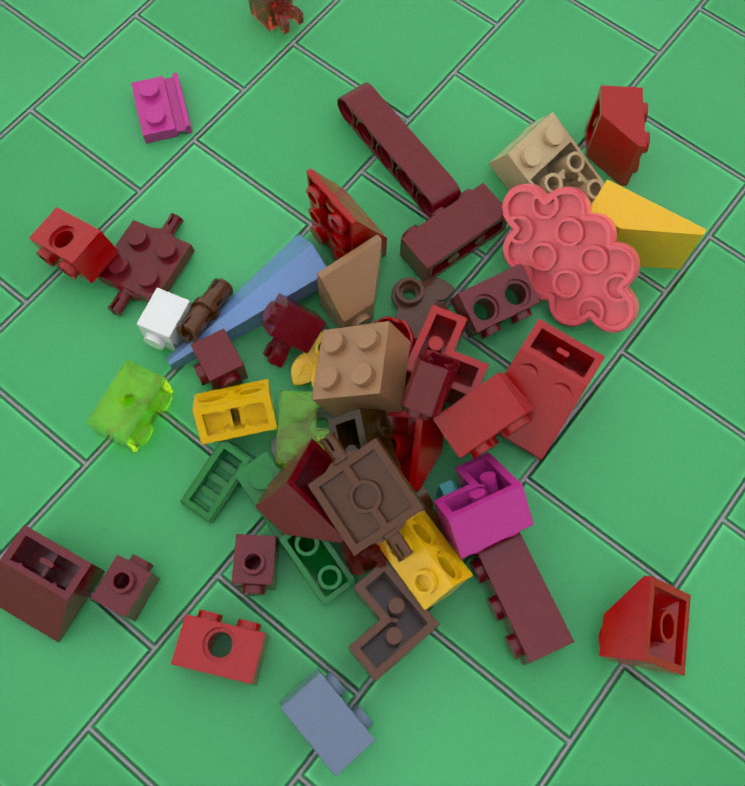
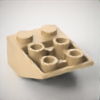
(547, 158)

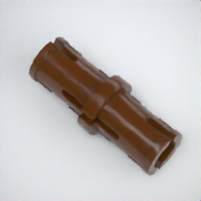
(204, 310)

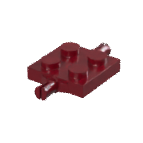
(146, 261)

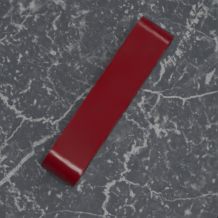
(398, 149)

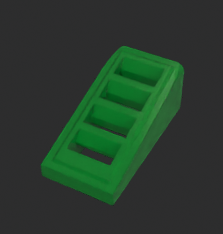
(208, 472)

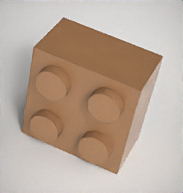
(361, 368)

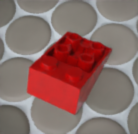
(338, 218)
(552, 376)

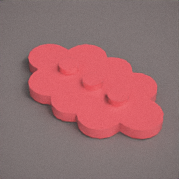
(571, 256)

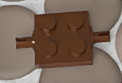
(366, 496)

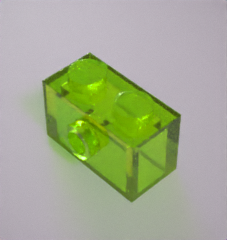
(131, 406)

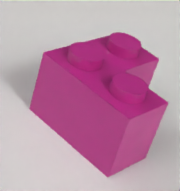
(484, 508)

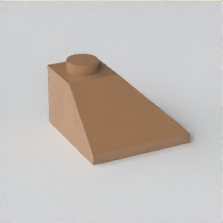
(351, 285)

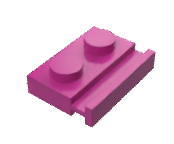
(161, 108)

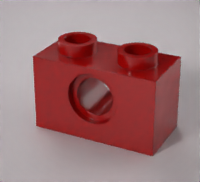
(73, 246)
(196, 643)

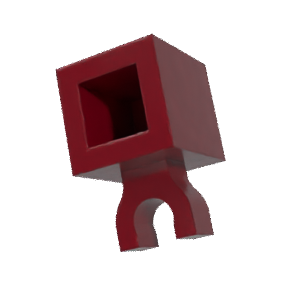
(291, 327)

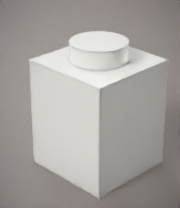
(162, 318)

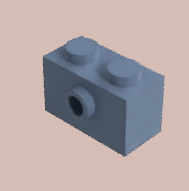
(327, 721)

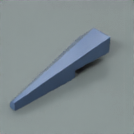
(289, 272)

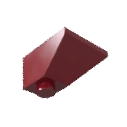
(291, 502)

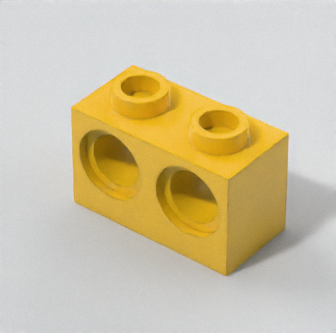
(234, 411)
(433, 567)

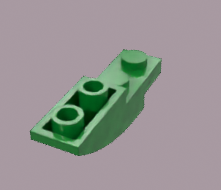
(312, 557)

